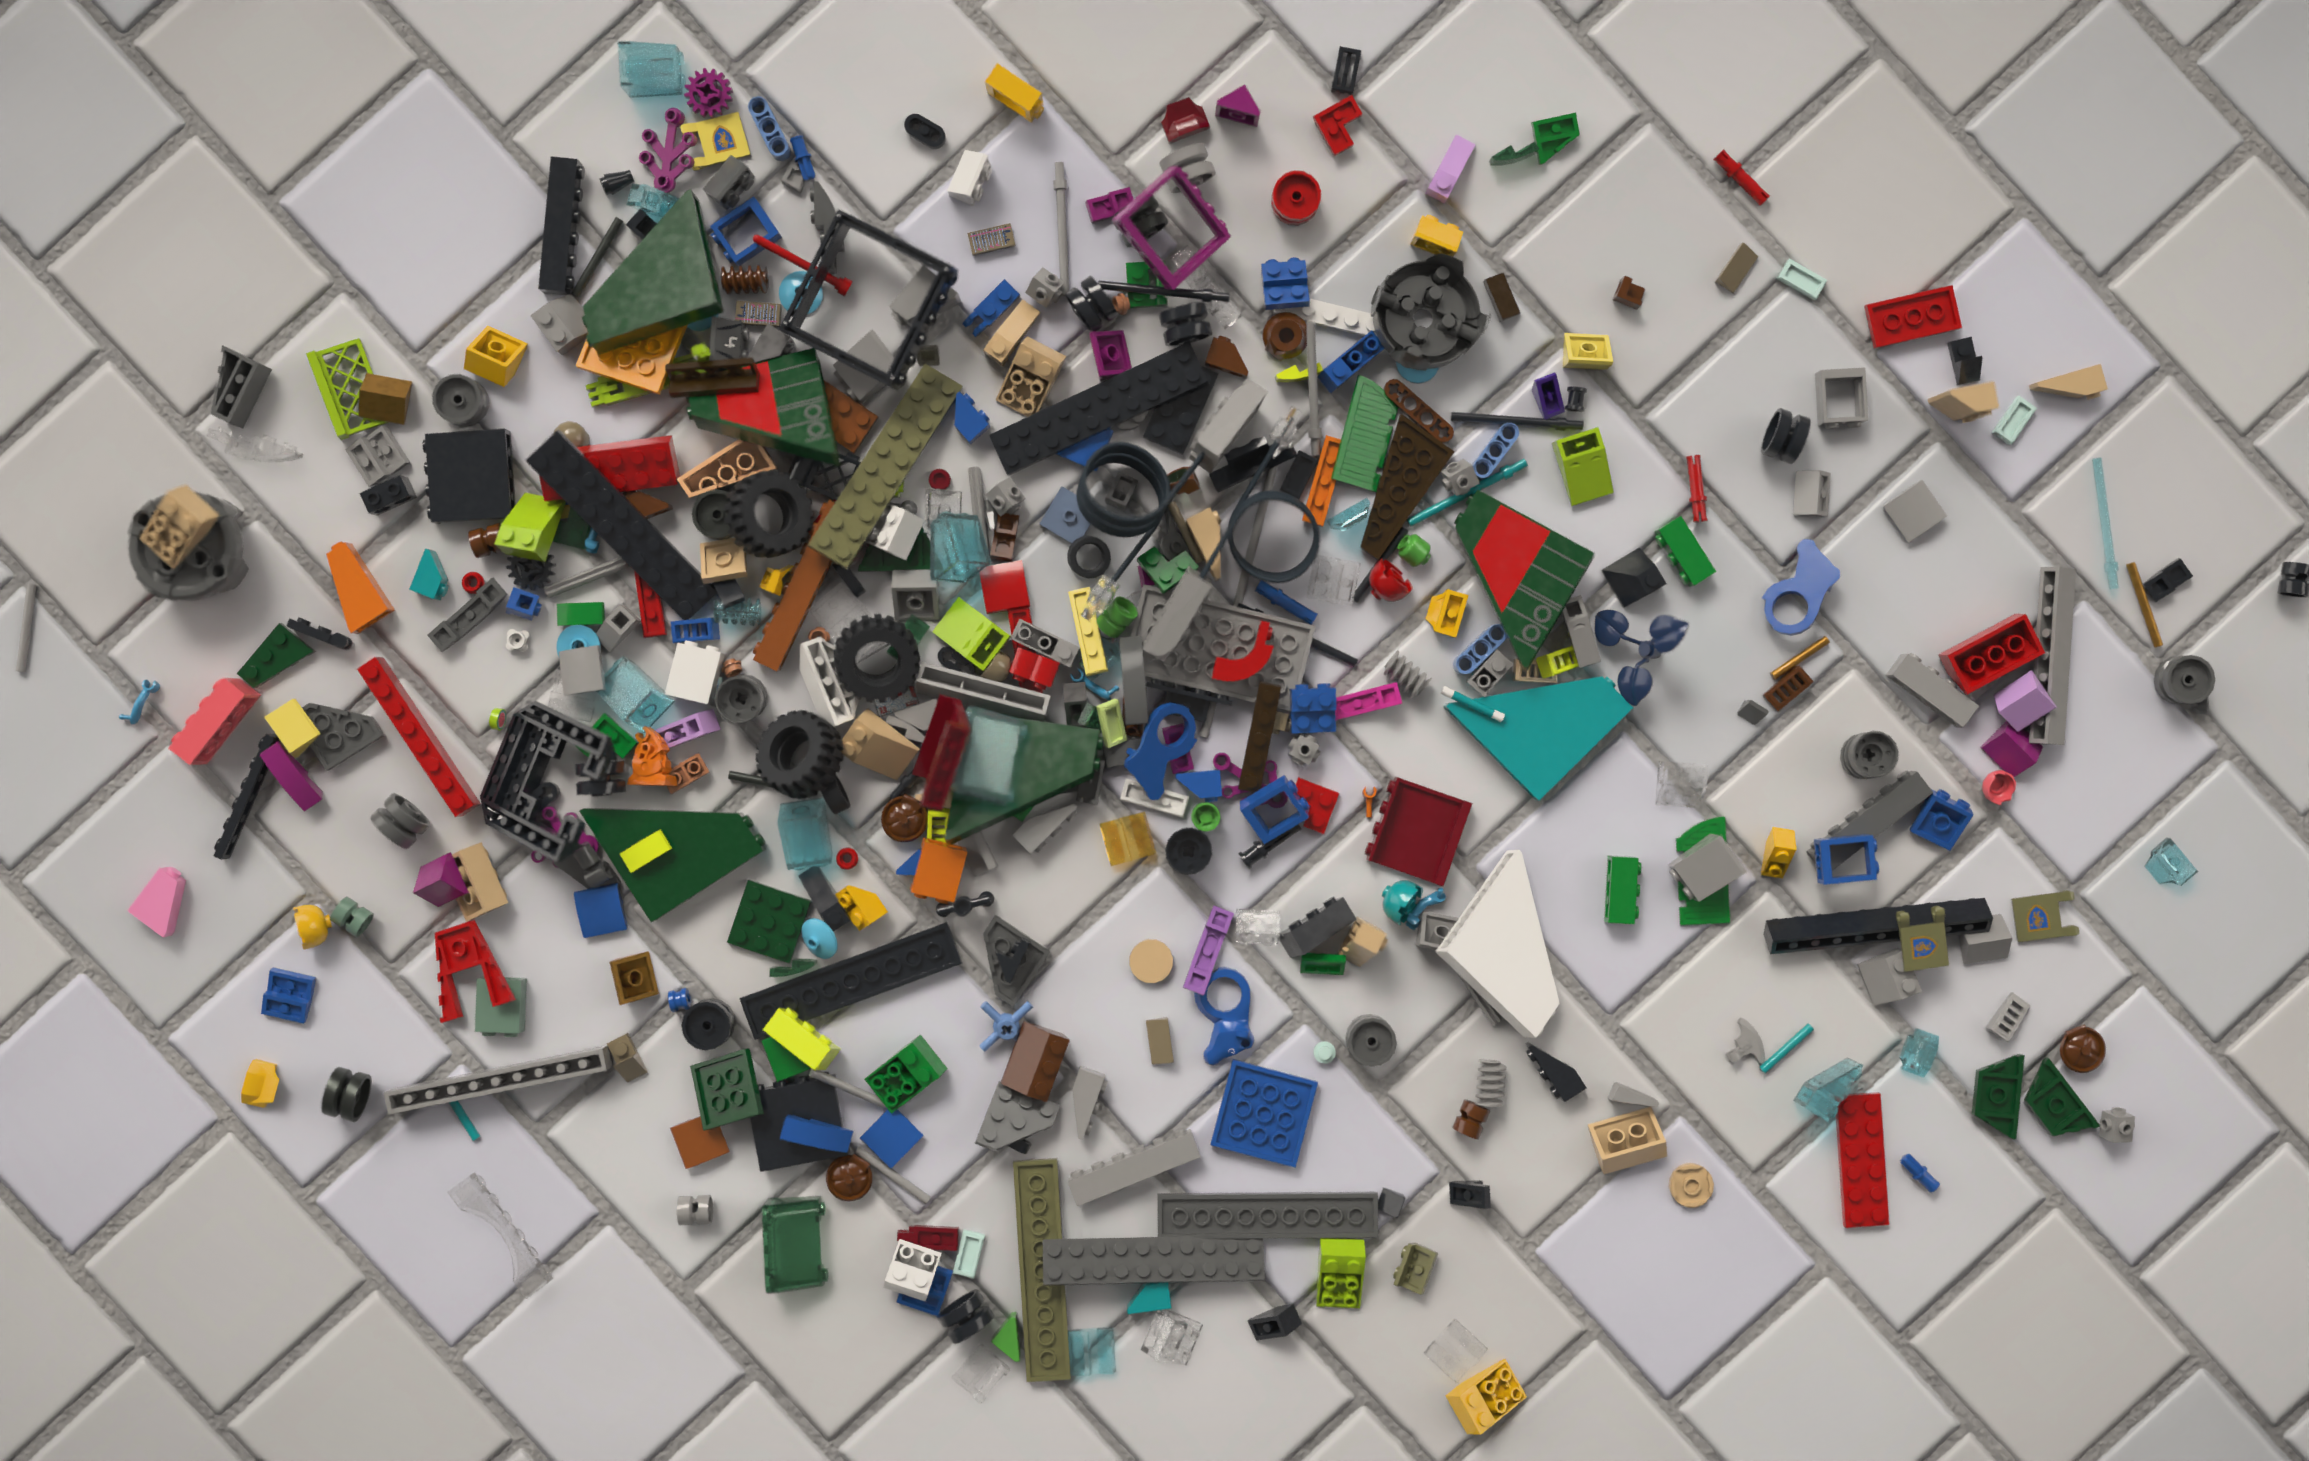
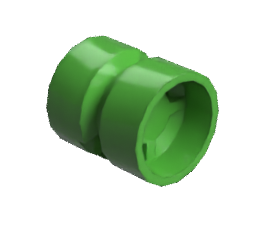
(1117, 616)
(1205, 816)

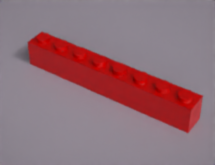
(419, 736)

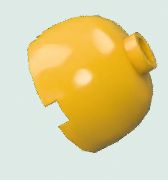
(311, 925)

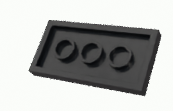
(1176, 419)

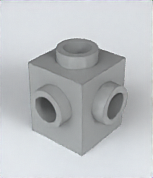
(1045, 288)
(1459, 477)
(1005, 497)
(1295, 749)
(2117, 1125)

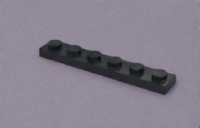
(243, 804)

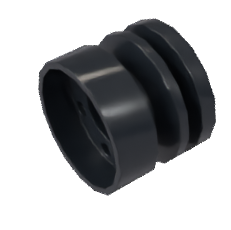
(1191, 838)

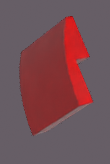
(1004, 587)

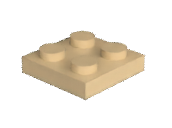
(722, 561)

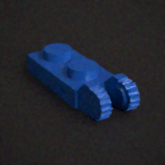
(992, 306)

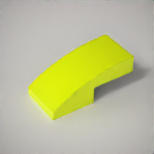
(1293, 375)
(645, 851)

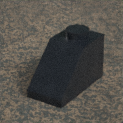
(1275, 1322)

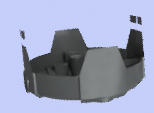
(1443, 291)
(208, 569)

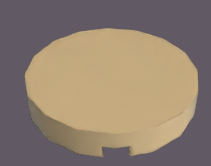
(1151, 961)
(1691, 1185)

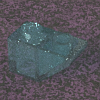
(650, 200)

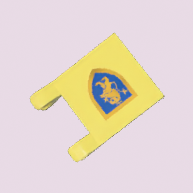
(719, 139)

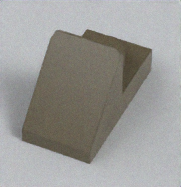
(627, 1058)

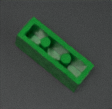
(1684, 552)
(1622, 889)

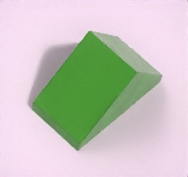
(1007, 1338)

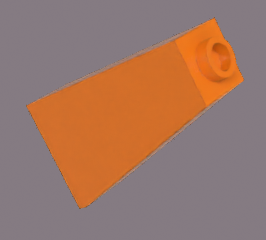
(357, 589)

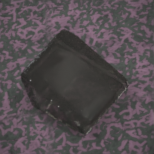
(928, 355)

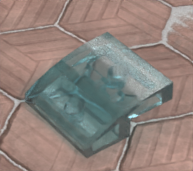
(1091, 1351)

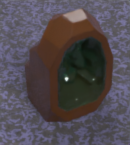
(1191, 485)

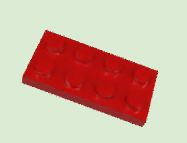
(1913, 316)

